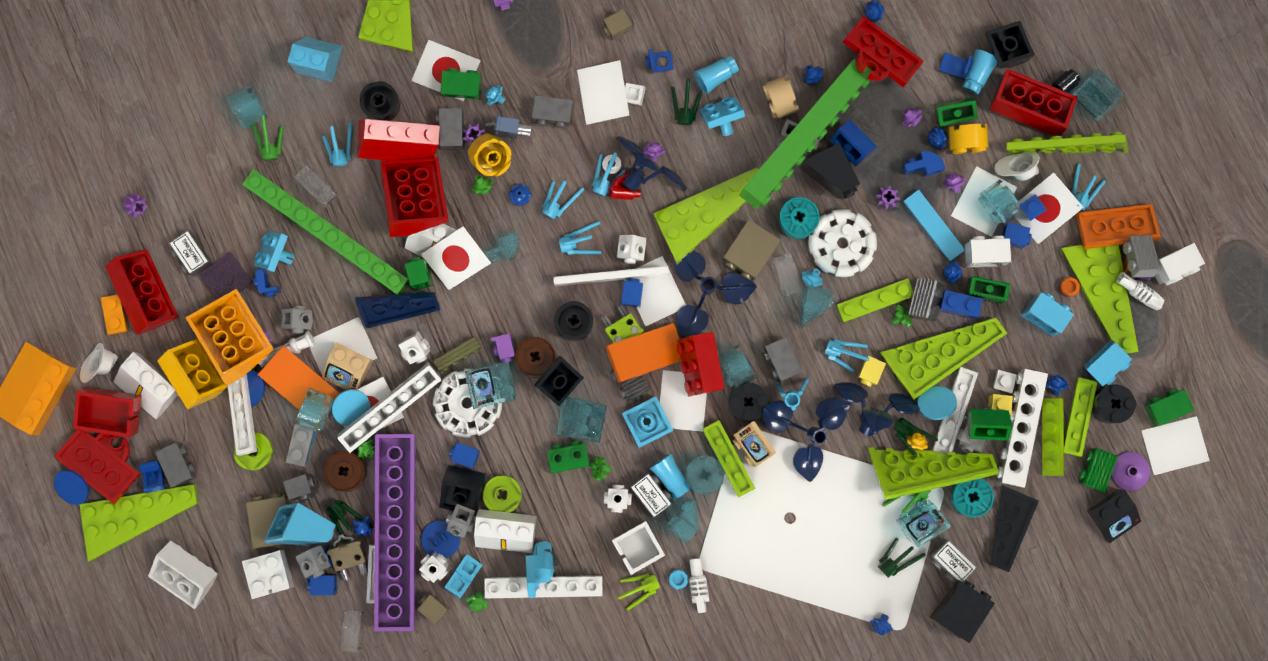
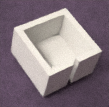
(987, 252)
(1179, 263)
(639, 547)
(268, 574)

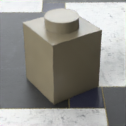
(617, 25)
(432, 608)

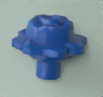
(874, 11)
(813, 75)
(937, 138)
(520, 194)
(952, 272)
(1057, 383)
(362, 527)
(881, 625)

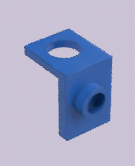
(651, 61)
(955, 65)

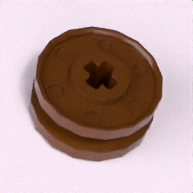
(532, 346)
(356, 473)

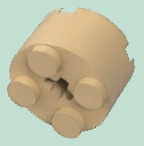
(782, 97)

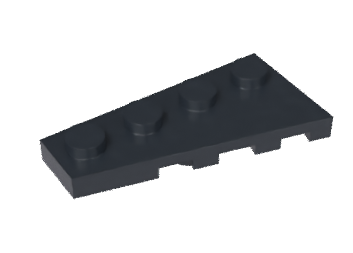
(1012, 523)

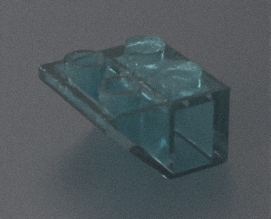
(1098, 94)
(581, 419)
(686, 523)

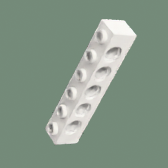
(1037, 381)
(388, 407)
(558, 587)

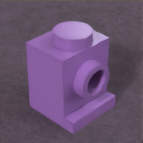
(504, 347)

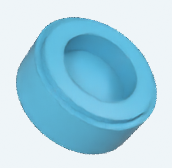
(678, 579)

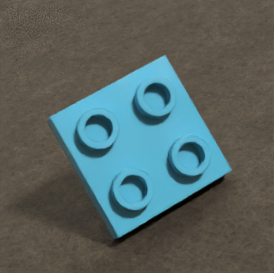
(722, 114)
(272, 252)
(647, 422)

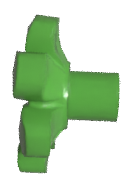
(902, 316)
(600, 468)

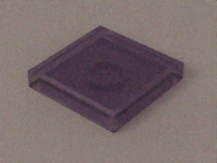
(226, 276)

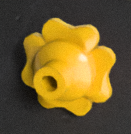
(917, 441)

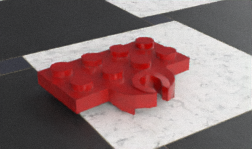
(881, 53)
(99, 463)

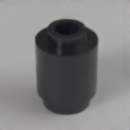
(1067, 81)

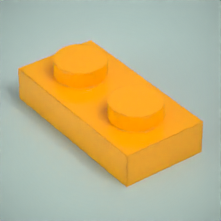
(114, 315)

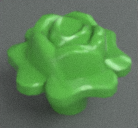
(482, 185)
(366, 449)
(477, 603)

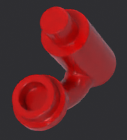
(617, 191)

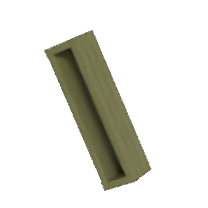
(457, 354)

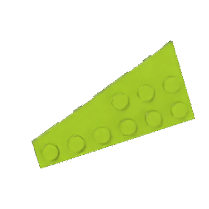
(388, 24)
(1074, 144)
(700, 215)
(1097, 275)
(932, 359)
(905, 474)
(112, 525)

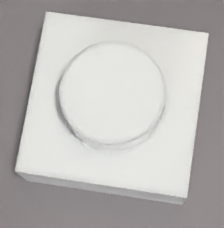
(635, 93)
(1004, 381)

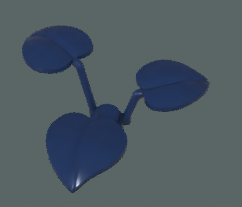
(636, 175)
(735, 286)
(875, 419)
(810, 459)

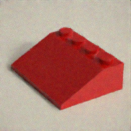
(413, 195)

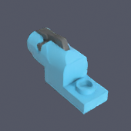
(540, 566)

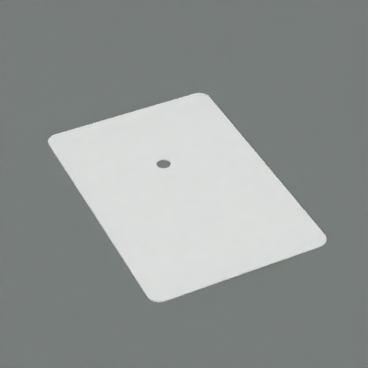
(830, 548)

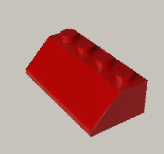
(1033, 103)
(396, 140)
(141, 291)

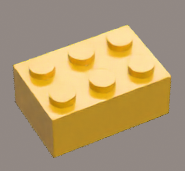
(192, 373)

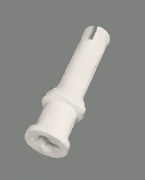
(295, 345)

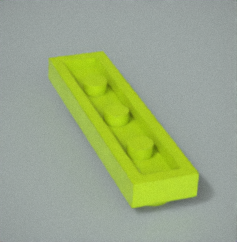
(875, 300)
(1079, 416)
(1052, 437)
(728, 458)

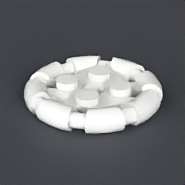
(853, 238)
(457, 411)

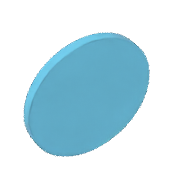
(937, 403)
(349, 406)

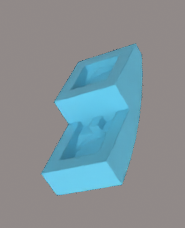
(463, 576)

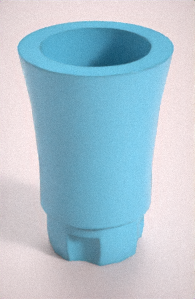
(979, 71)
(715, 74)
(670, 476)

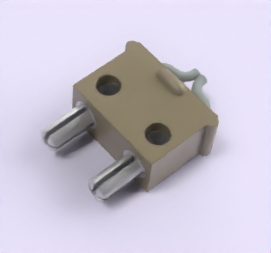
(347, 553)

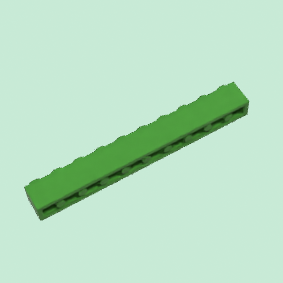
(804, 135)
(326, 232)

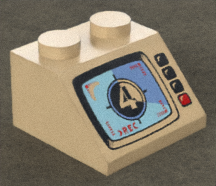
(346, 367)
(753, 444)

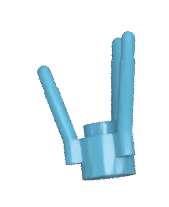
(338, 157)
(602, 185)
(1082, 197)
(551, 208)
(569, 242)
(835, 349)
(792, 397)

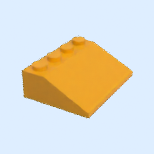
(230, 336)
(33, 388)

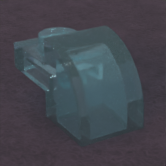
(509, 247)

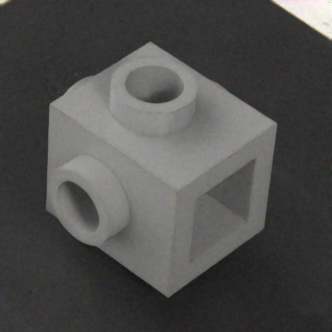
(296, 319)
(970, 445)
(460, 521)
(313, 562)

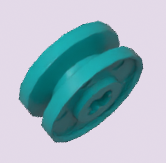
(794, 228)
(972, 508)

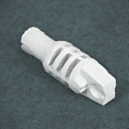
(1141, 291)
(698, 585)

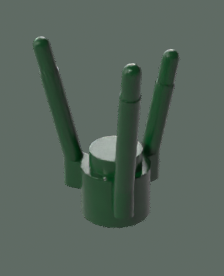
(685, 115)
(905, 428)
(337, 512)
(889, 566)

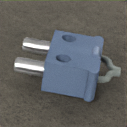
(509, 127)

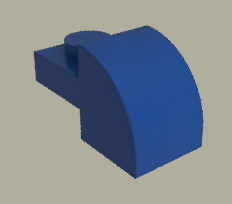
(928, 162)

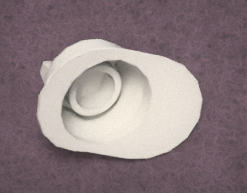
(1020, 166)
(97, 363)

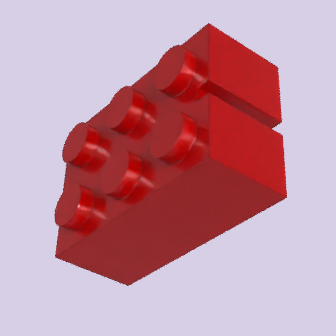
(700, 364)
(107, 412)

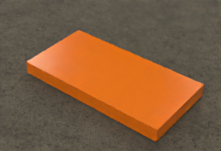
(1116, 225)
(644, 352)
(293, 377)

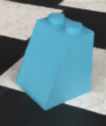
(315, 58)
(299, 526)

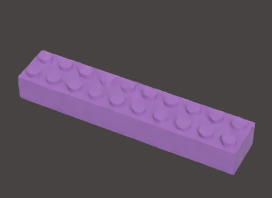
(395, 532)

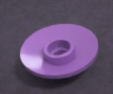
(1122, 476)

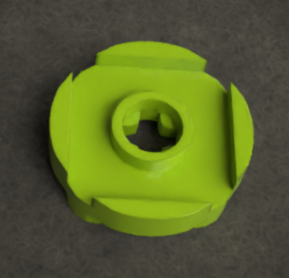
(263, 456)
(502, 483)

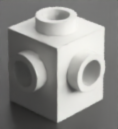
(631, 248)
(414, 348)
(609, 498)
(437, 561)

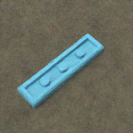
(933, 225)

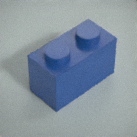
(853, 142)
(960, 304)

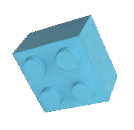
(1047, 314)
(1108, 363)

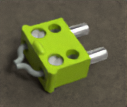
(623, 330)

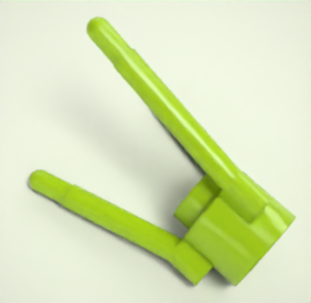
(648, 584)

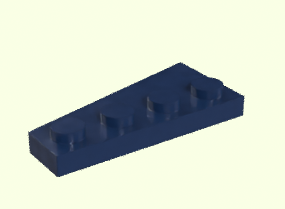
(392, 308)

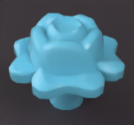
(494, 95)
(812, 278)

